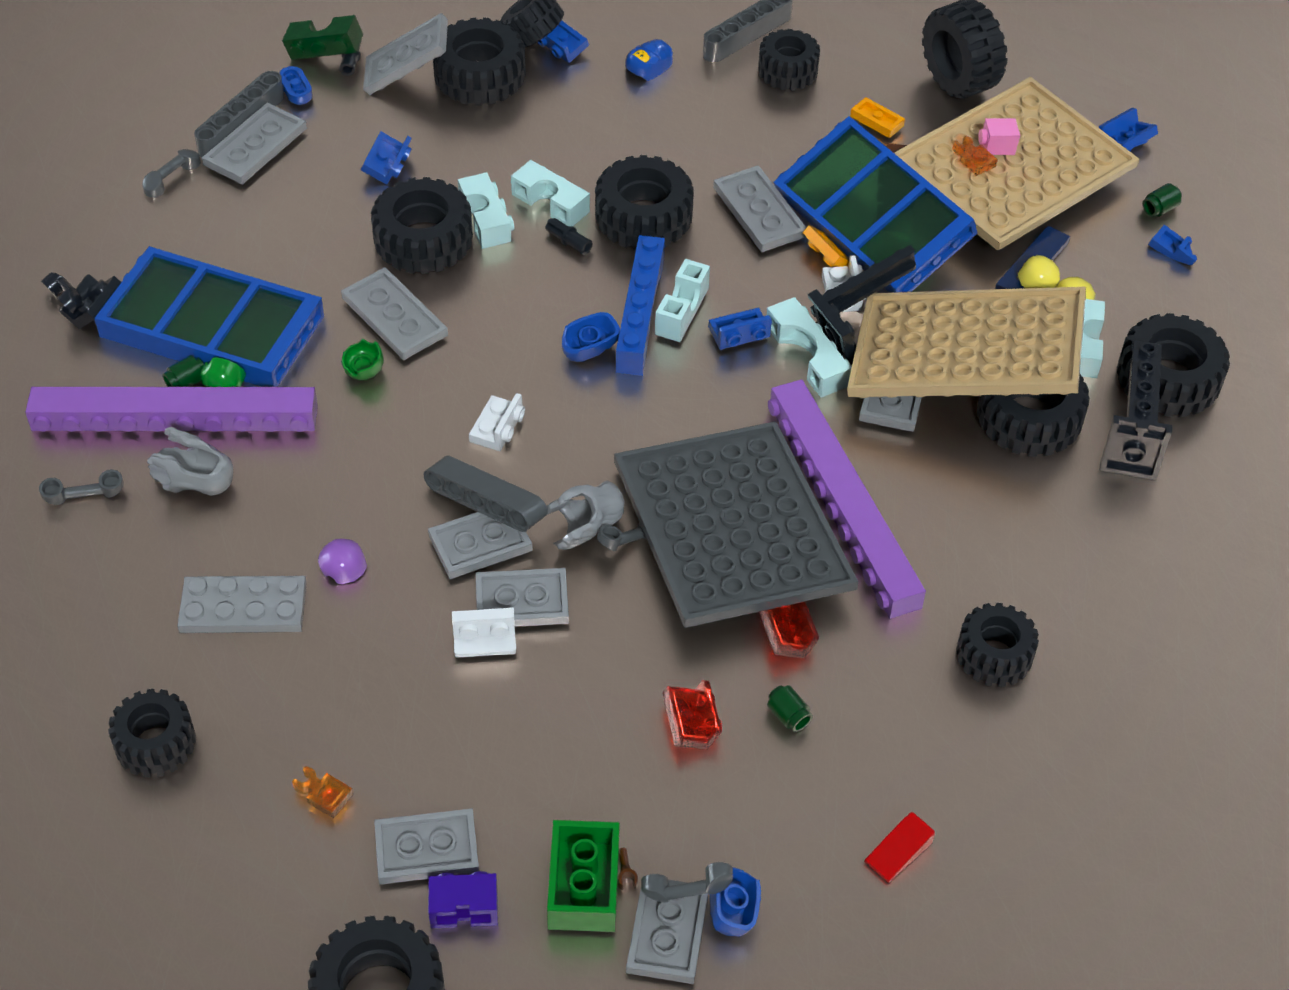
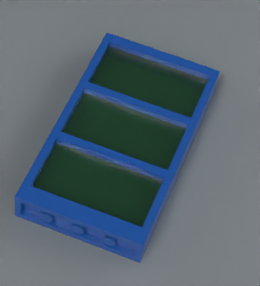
(874, 203)
(208, 312)

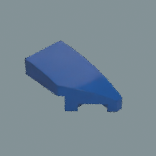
(1173, 245)

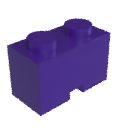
(463, 899)

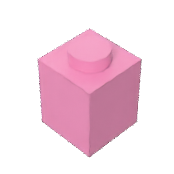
(1000, 136)

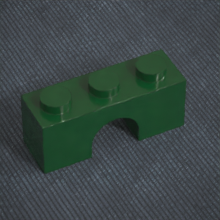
(338, 38)

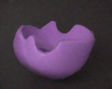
(342, 561)

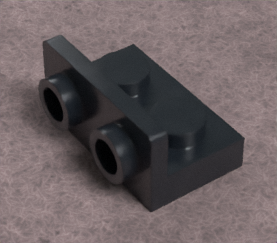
(94, 296)

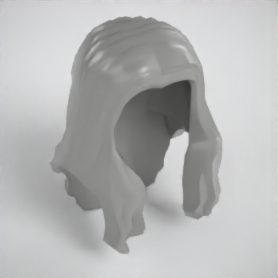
(196, 469)
(600, 507)

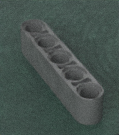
(745, 28)
(263, 89)
(485, 493)

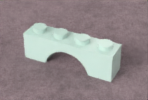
(793, 325)

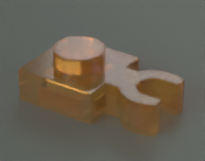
(977, 158)
(324, 794)

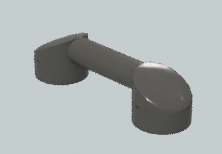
(153, 181)
(54, 493)
(612, 537)
(718, 878)

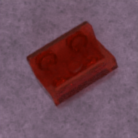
(790, 630)
(692, 715)

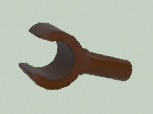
(626, 871)

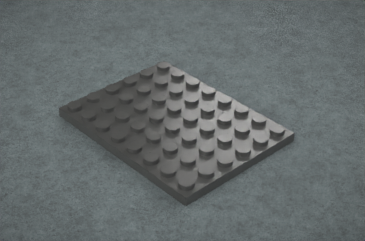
(733, 524)

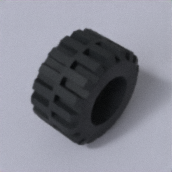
(533, 19)
(788, 59)
(1001, 625)
(144, 713)

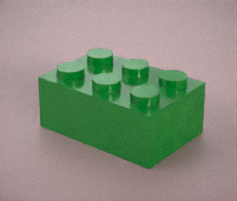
(583, 876)

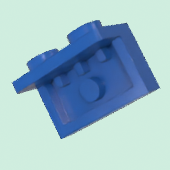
(564, 42)
(1128, 130)
(385, 157)
(740, 328)

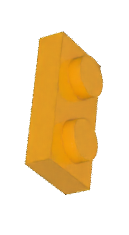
(877, 117)
(821, 243)

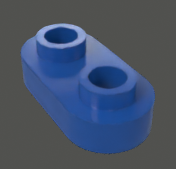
(296, 85)

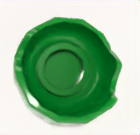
(362, 360)
(222, 373)

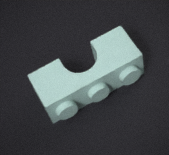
(536, 182)
(489, 212)
(679, 309)
(1092, 348)

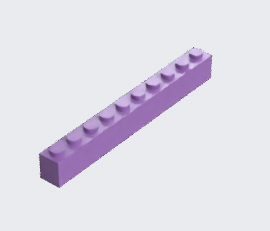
(173, 407)
(846, 500)

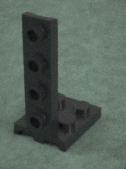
(856, 288)
(1138, 441)

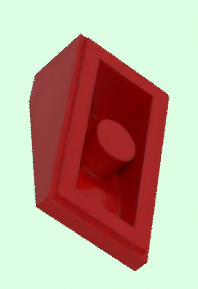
(901, 847)

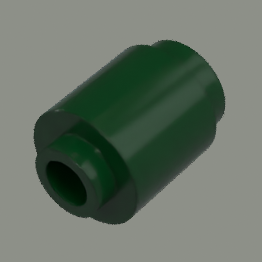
(1162, 200)
(184, 373)
(789, 708)

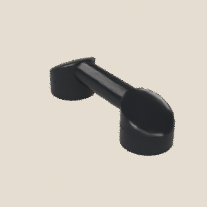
(70, 297)

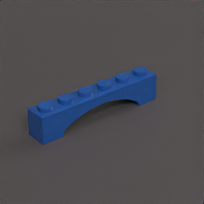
(639, 304)

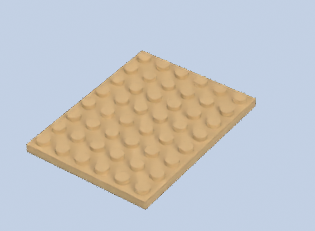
(1054, 165)
(970, 343)

